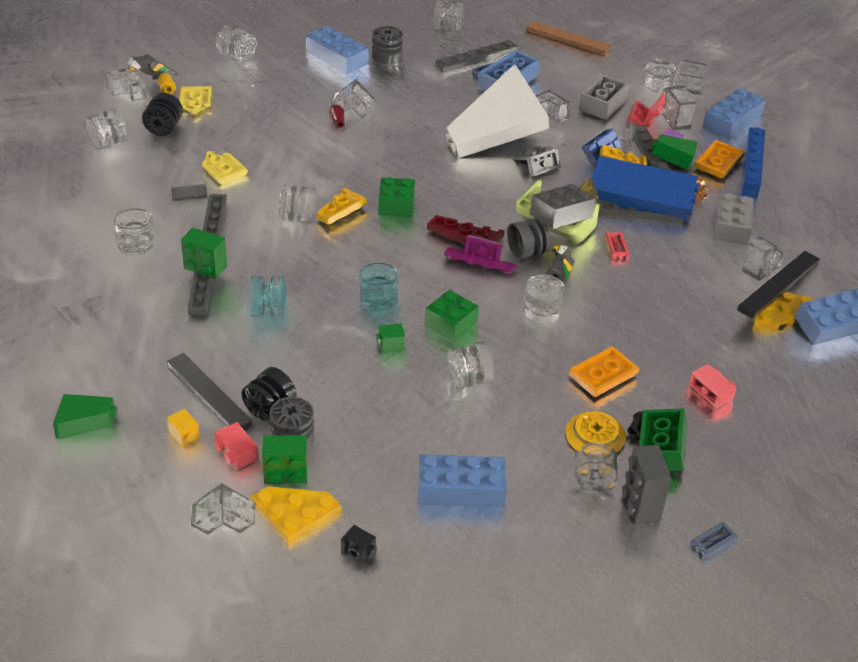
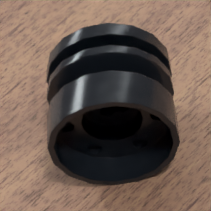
(162, 114)
(265, 390)

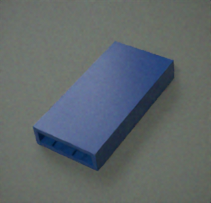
(645, 187)

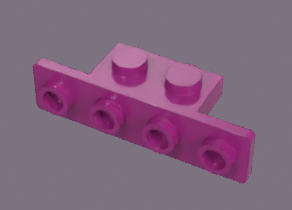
(481, 252)

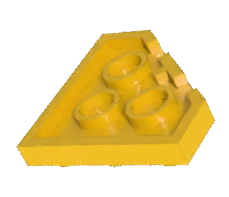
(780, 311)
(295, 510)

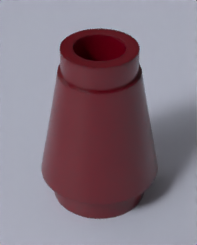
(337, 115)

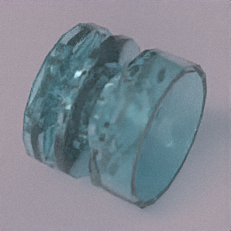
(378, 286)
(267, 295)

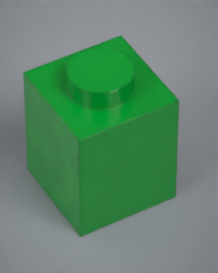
(391, 338)

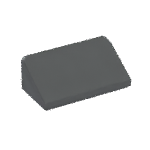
(189, 191)

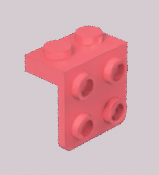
(643, 115)

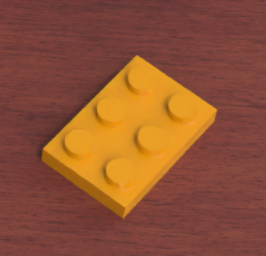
(719, 159)
(603, 371)

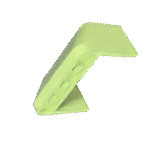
(575, 232)

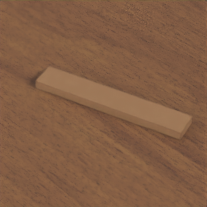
(568, 38)

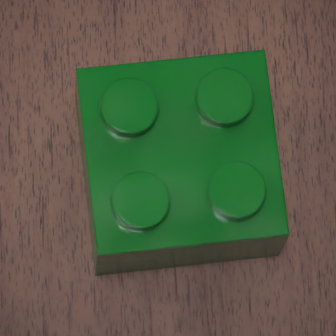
(396, 196)
(204, 253)
(451, 315)
(284, 459)

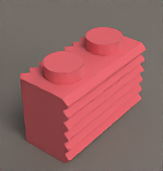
(712, 385)
(236, 446)

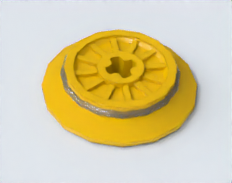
(595, 428)

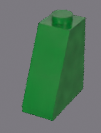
(674, 150)
(83, 414)

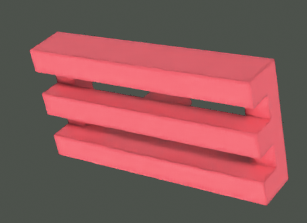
(618, 253)

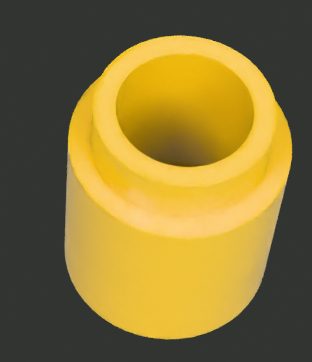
(166, 83)

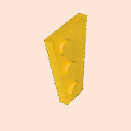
(615, 153)
(341, 206)

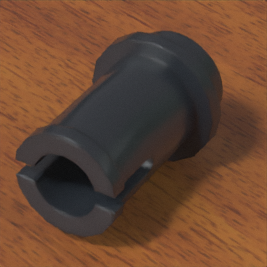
(635, 427)

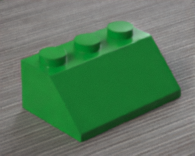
(668, 431)

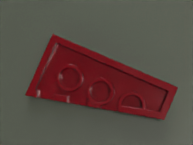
(459, 231)

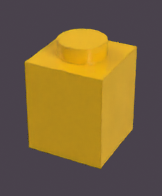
(183, 427)

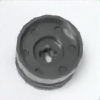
(387, 44)
(528, 238)
(292, 417)

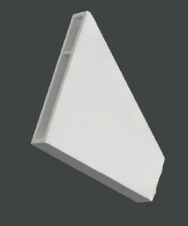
(498, 116)

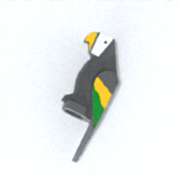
(149, 66)
(562, 263)

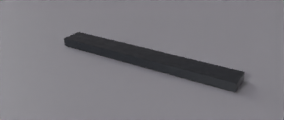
(778, 284)

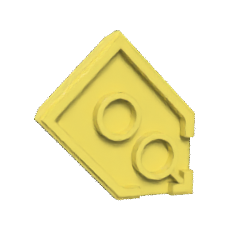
(195, 98)
(223, 167)

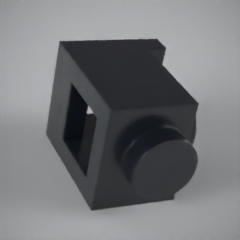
(359, 544)

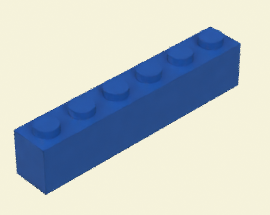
(753, 163)

